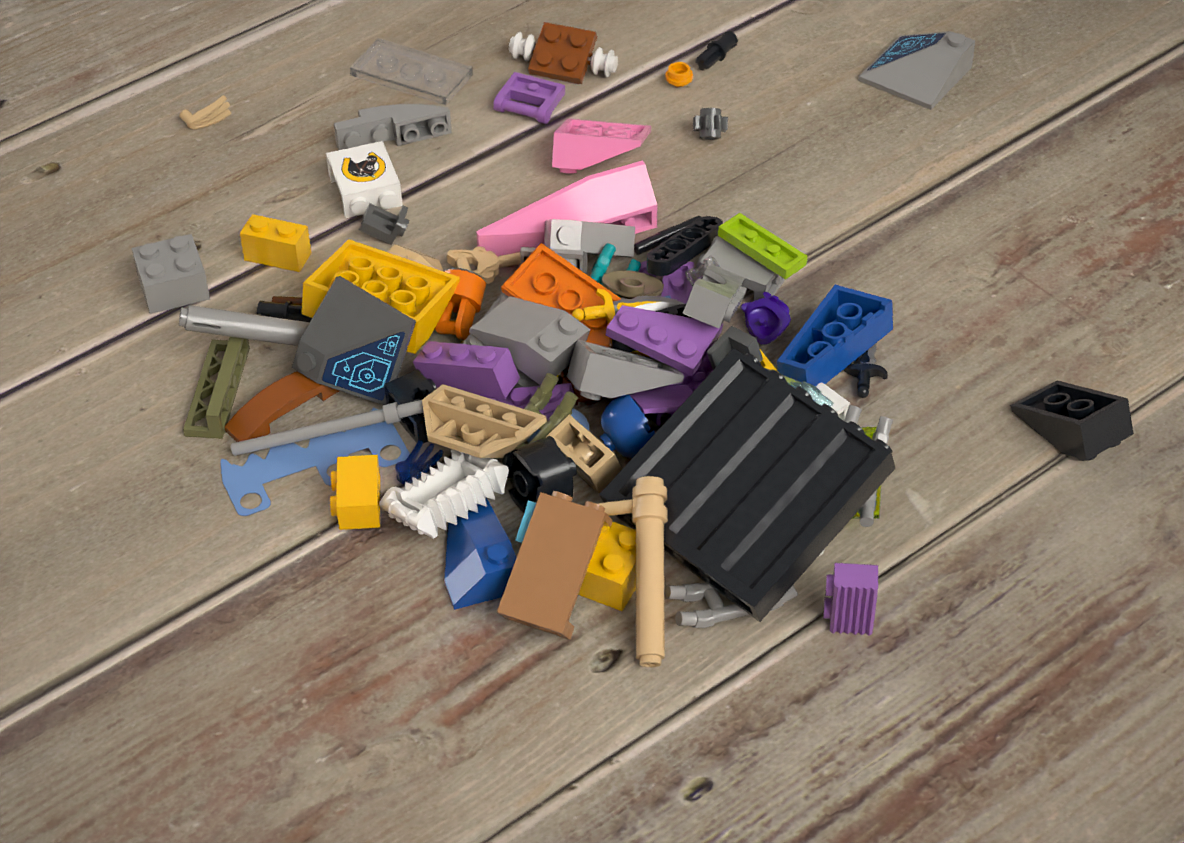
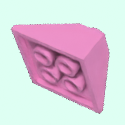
(589, 142)

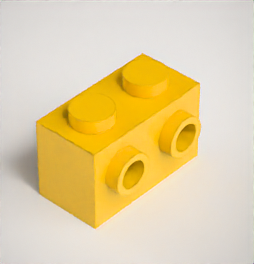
(275, 243)
(357, 492)

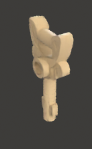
(486, 262)

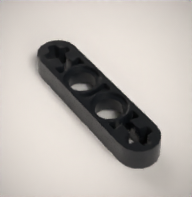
(683, 246)

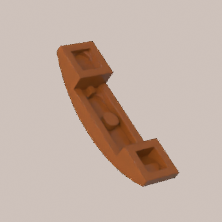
(272, 403)

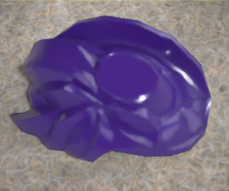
(766, 318)

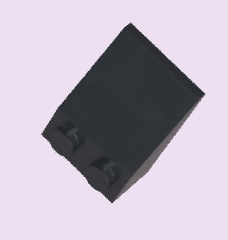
(1076, 418)

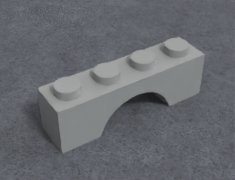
(715, 296)

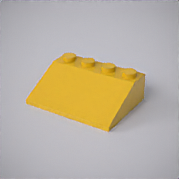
(399, 282)

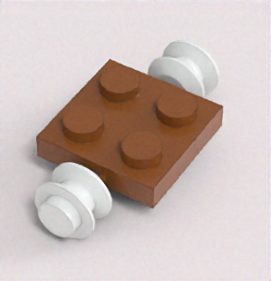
(563, 53)

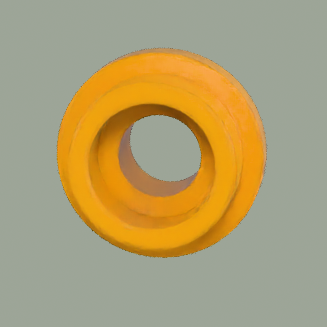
(679, 74)

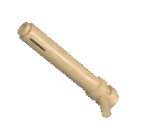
(649, 516)

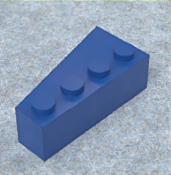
(836, 335)

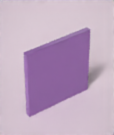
(661, 400)

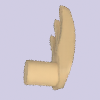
(207, 116)

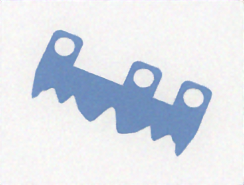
(292, 458)

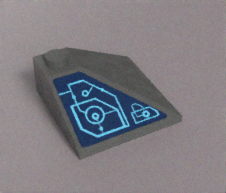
(354, 342)

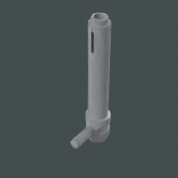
(242, 325)

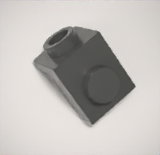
(384, 224)

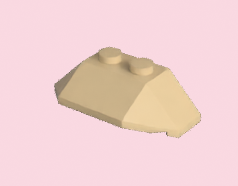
(477, 423)

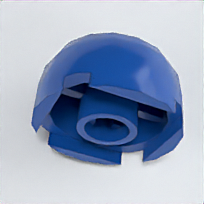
(624, 427)

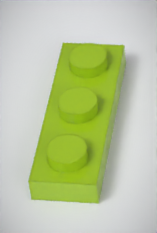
(762, 245)

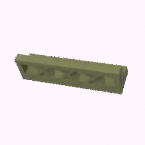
(222, 391)

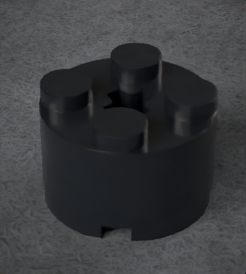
(539, 469)

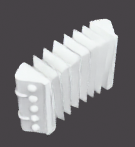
(445, 493)

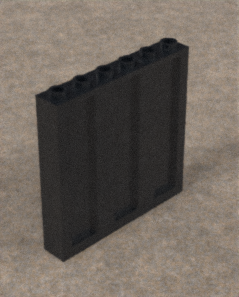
(754, 480)

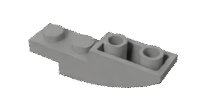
(393, 122)

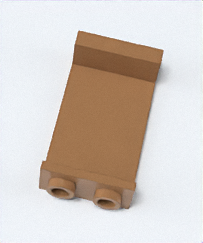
(552, 563)

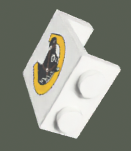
(364, 177)

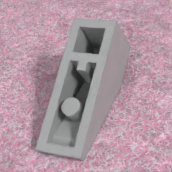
(589, 236)

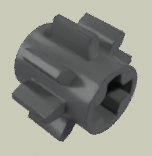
(710, 123)

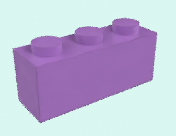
(470, 368)

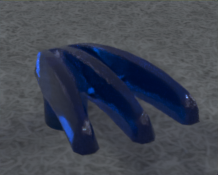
(412, 468)

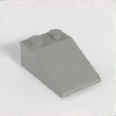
(535, 334)
(616, 373)

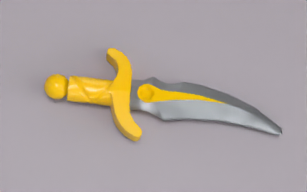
(610, 308)

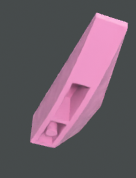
(608, 197)

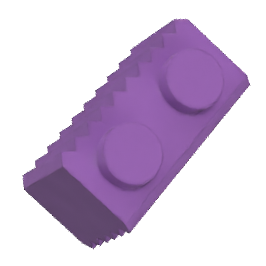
(852, 598)

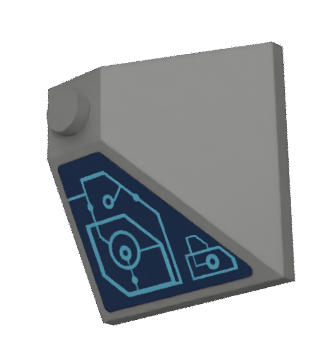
(921, 66)

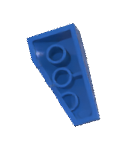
(477, 558)

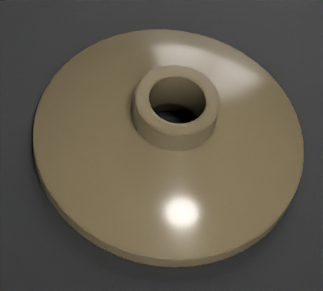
(632, 284)

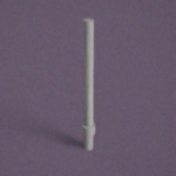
(390, 414)

